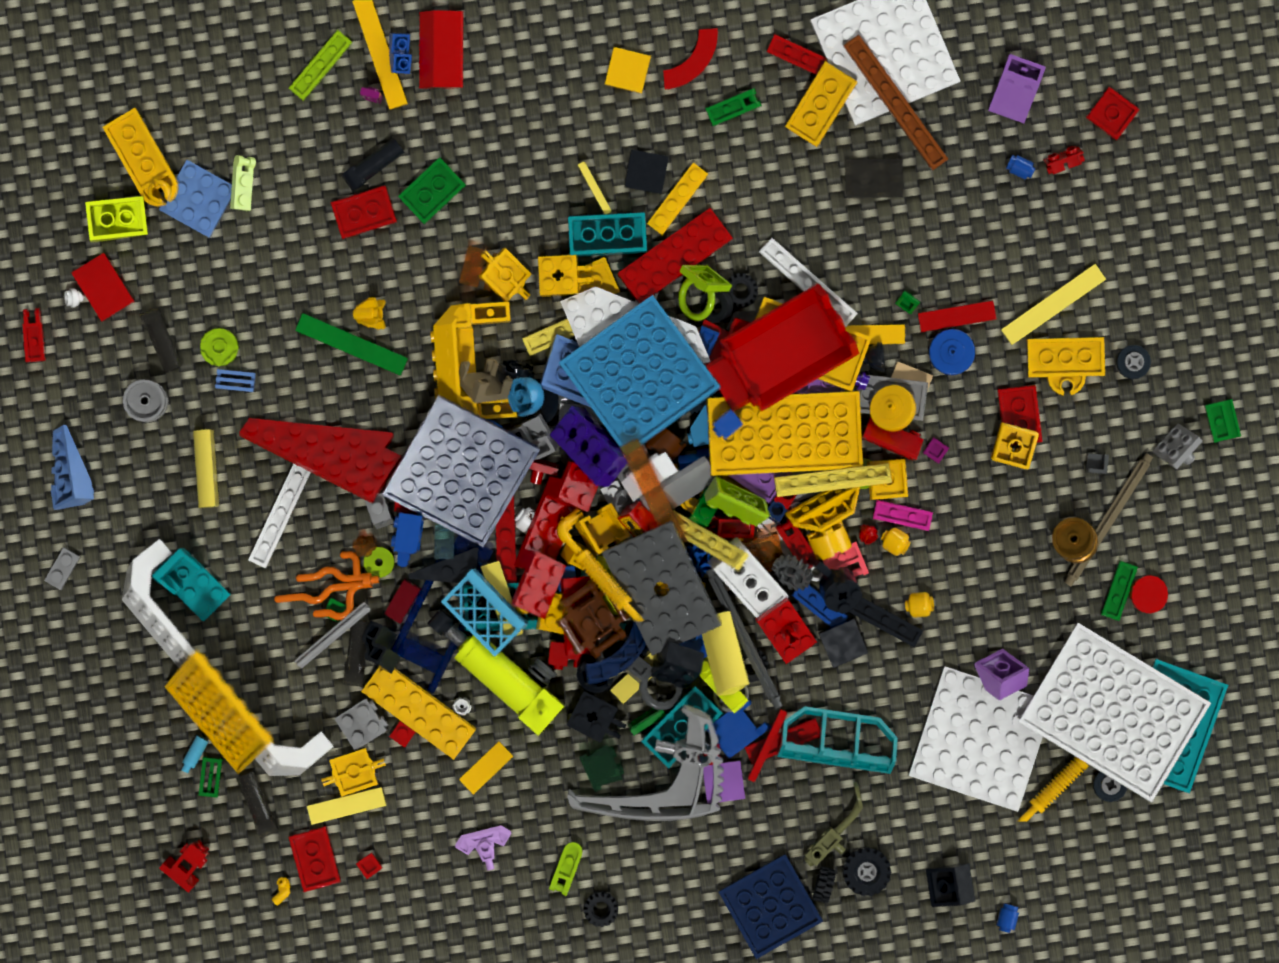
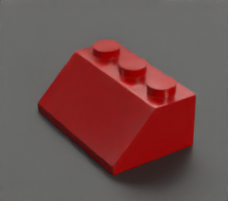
(899, 441)

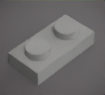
(62, 568)

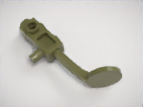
(831, 838)

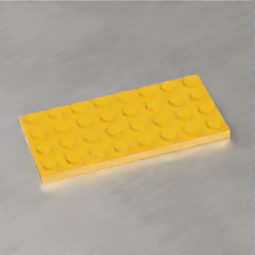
(789, 436)

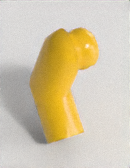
(283, 890)

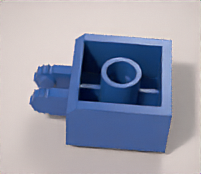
(407, 537)

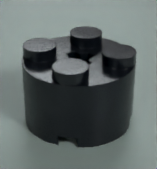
(840, 590)

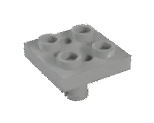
(1178, 446)

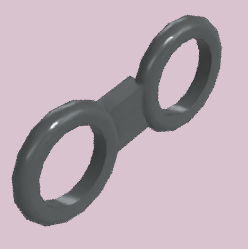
(641, 673)

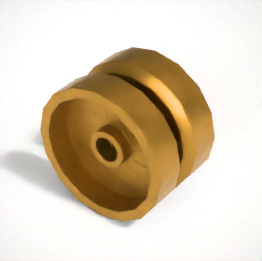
(1069, 531)

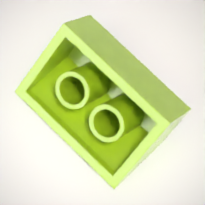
(736, 502)

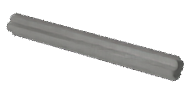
(332, 635)

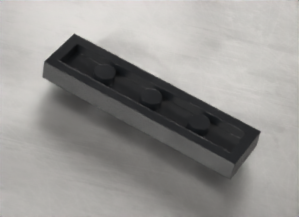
(887, 622)

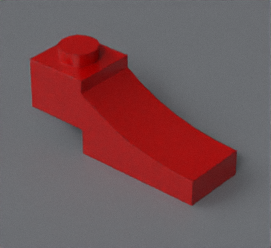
(730, 527)

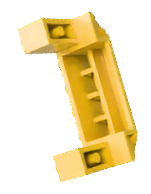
(455, 344)

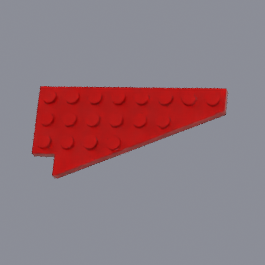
(340, 455)

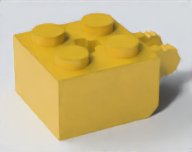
(569, 283)

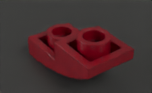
(402, 601)

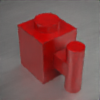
(558, 658)

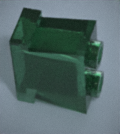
(602, 767)

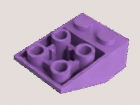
(1016, 88)

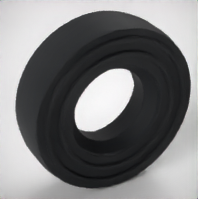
(726, 310)

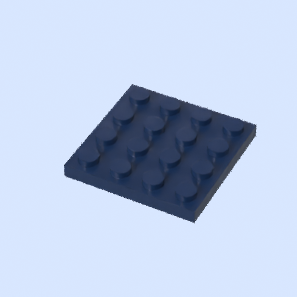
(770, 906)

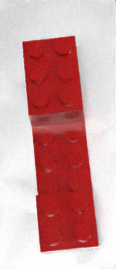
(542, 542)

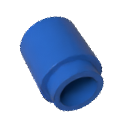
(1020, 167)
(1007, 918)

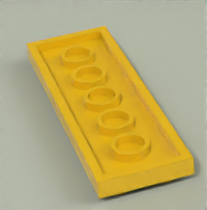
(419, 711)

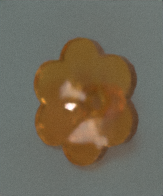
(364, 546)

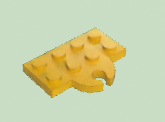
(1066, 361)

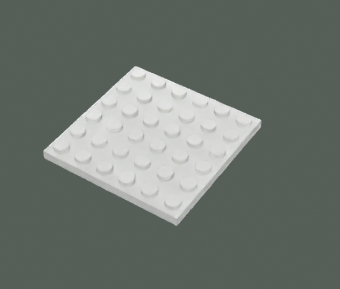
(901, 39)
(976, 742)

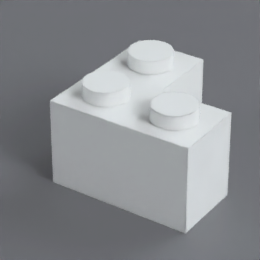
(662, 468)

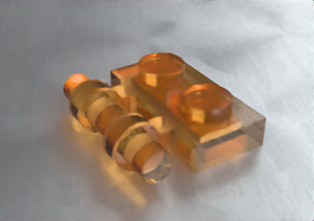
(473, 267)

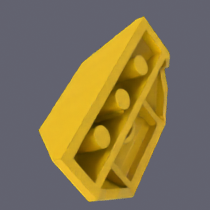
(824, 509)

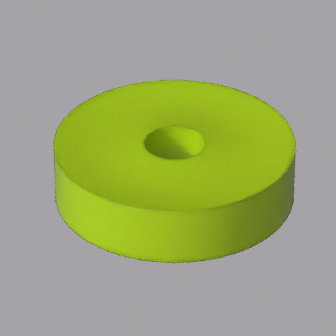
(387, 566)

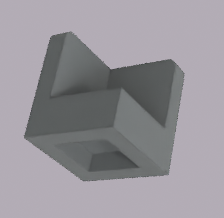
(1096, 463)

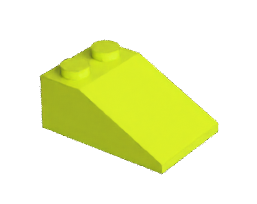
(116, 218)

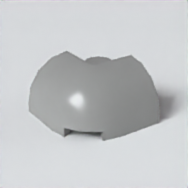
(537, 433)

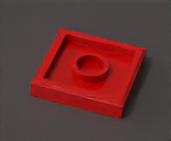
(1112, 113)

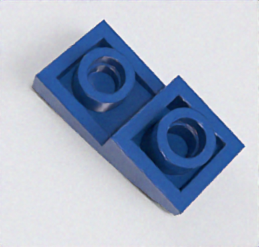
(399, 53)

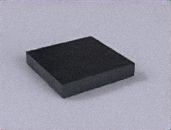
(646, 172)
(843, 642)

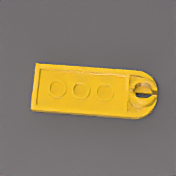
(142, 158)

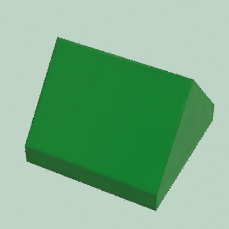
(907, 302)

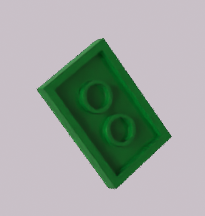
(432, 191)

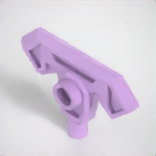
(484, 843)

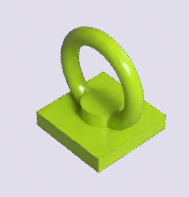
(705, 280)

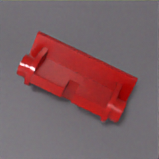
(1070, 156)

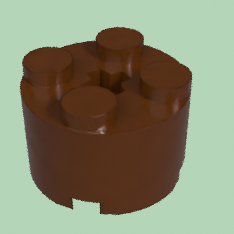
(666, 442)

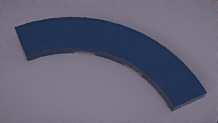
(619, 661)

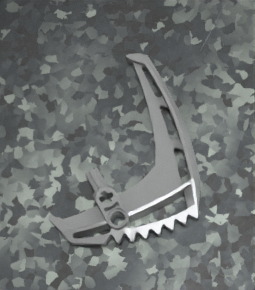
(683, 790)

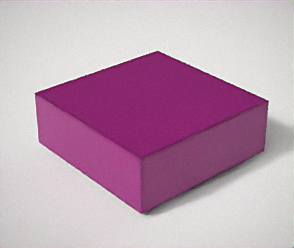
(935, 450)

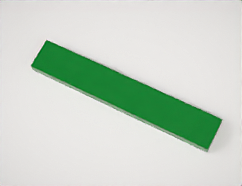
(351, 344)

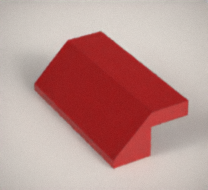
(440, 49)

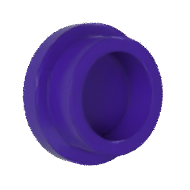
(862, 381)

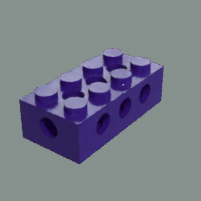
(589, 446)

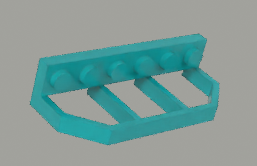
(838, 758)

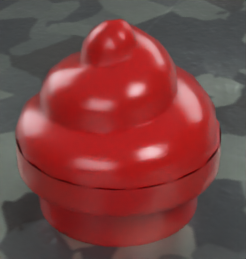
(868, 534)

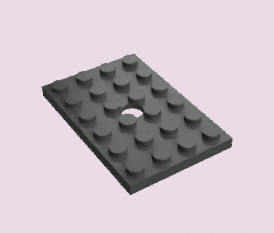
(662, 558)

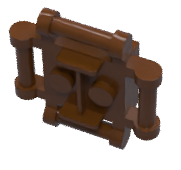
(590, 620)

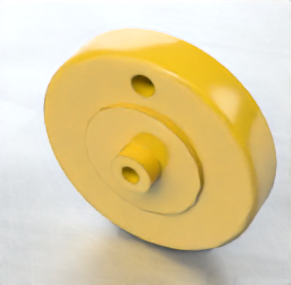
(892, 408)

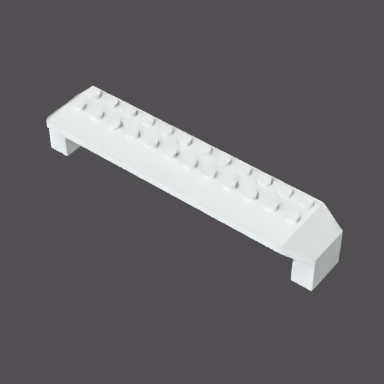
(273, 759)

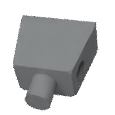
(380, 511)

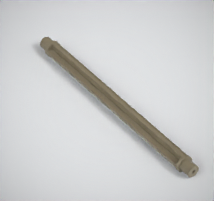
(1113, 512)

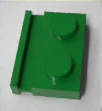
(1222, 420)

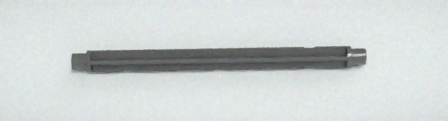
(745, 639)

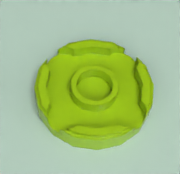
(219, 347)

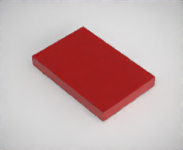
(363, 212)
(103, 287)
(1020, 408)
(314, 859)

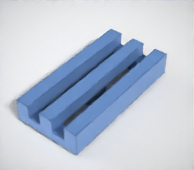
(219, 379)

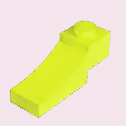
(733, 701)

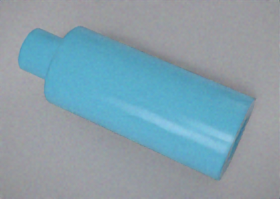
(194, 753)

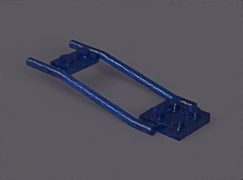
(419, 653)

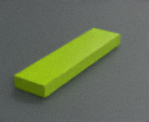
(320, 65)

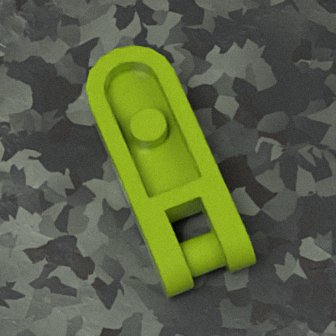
(566, 867)

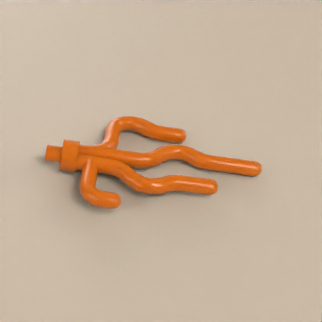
(354, 583)

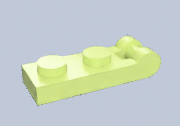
(242, 183)

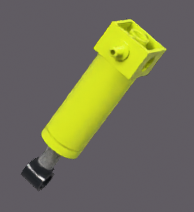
(501, 676)

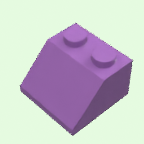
(1002, 674)

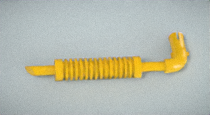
(593, 567)
(1055, 788)

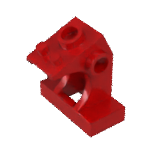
(193, 854)

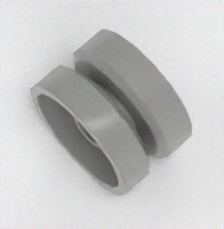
(156, 404)

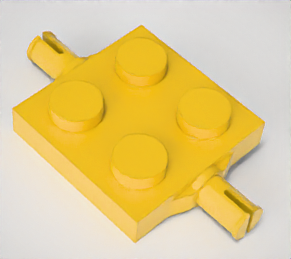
(505, 275)
(353, 772)

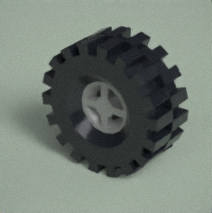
(874, 867)

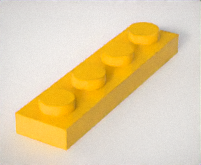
(677, 199)

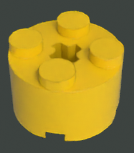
(830, 541)

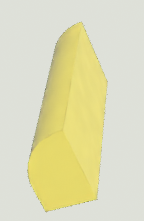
(206, 468)
(725, 657)

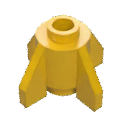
(370, 313)

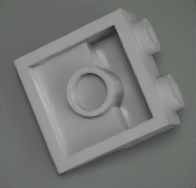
(361, 723)

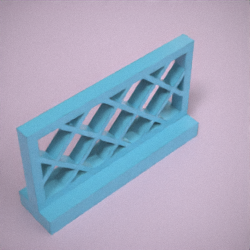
(496, 599)

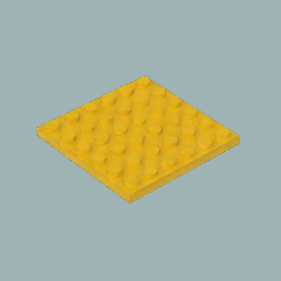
(218, 712)

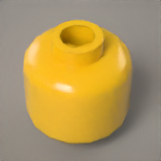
(895, 541)
(919, 604)

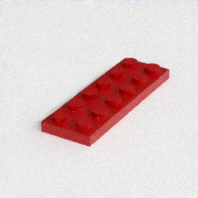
(663, 262)

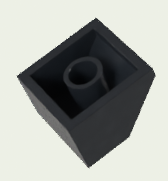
(950, 885)

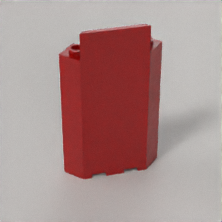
(782, 351)

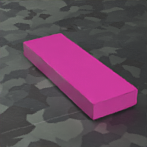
(902, 515)

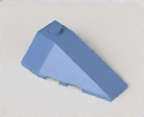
(71, 481)

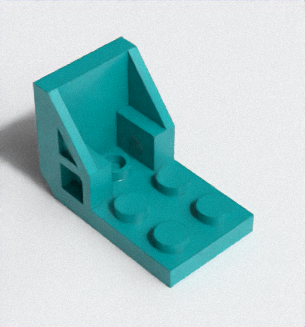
(191, 583)

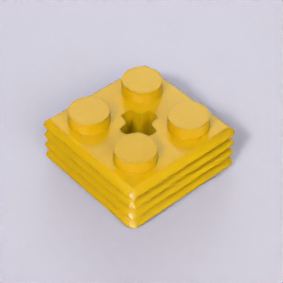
(1021, 456)

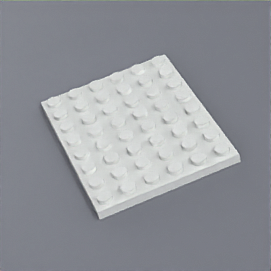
(1114, 712)

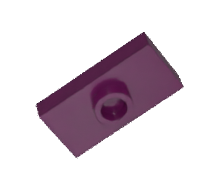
(371, 94)

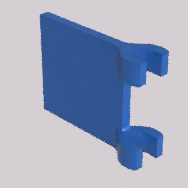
(737, 731)

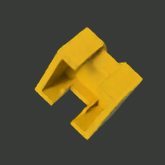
(602, 530)

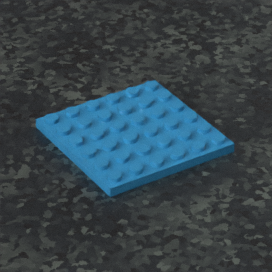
(639, 374)

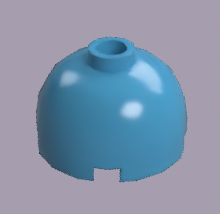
(526, 396)

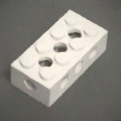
(747, 589)

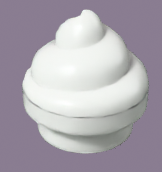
(73, 297)

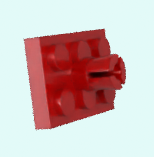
(786, 630)

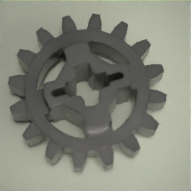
(792, 572)

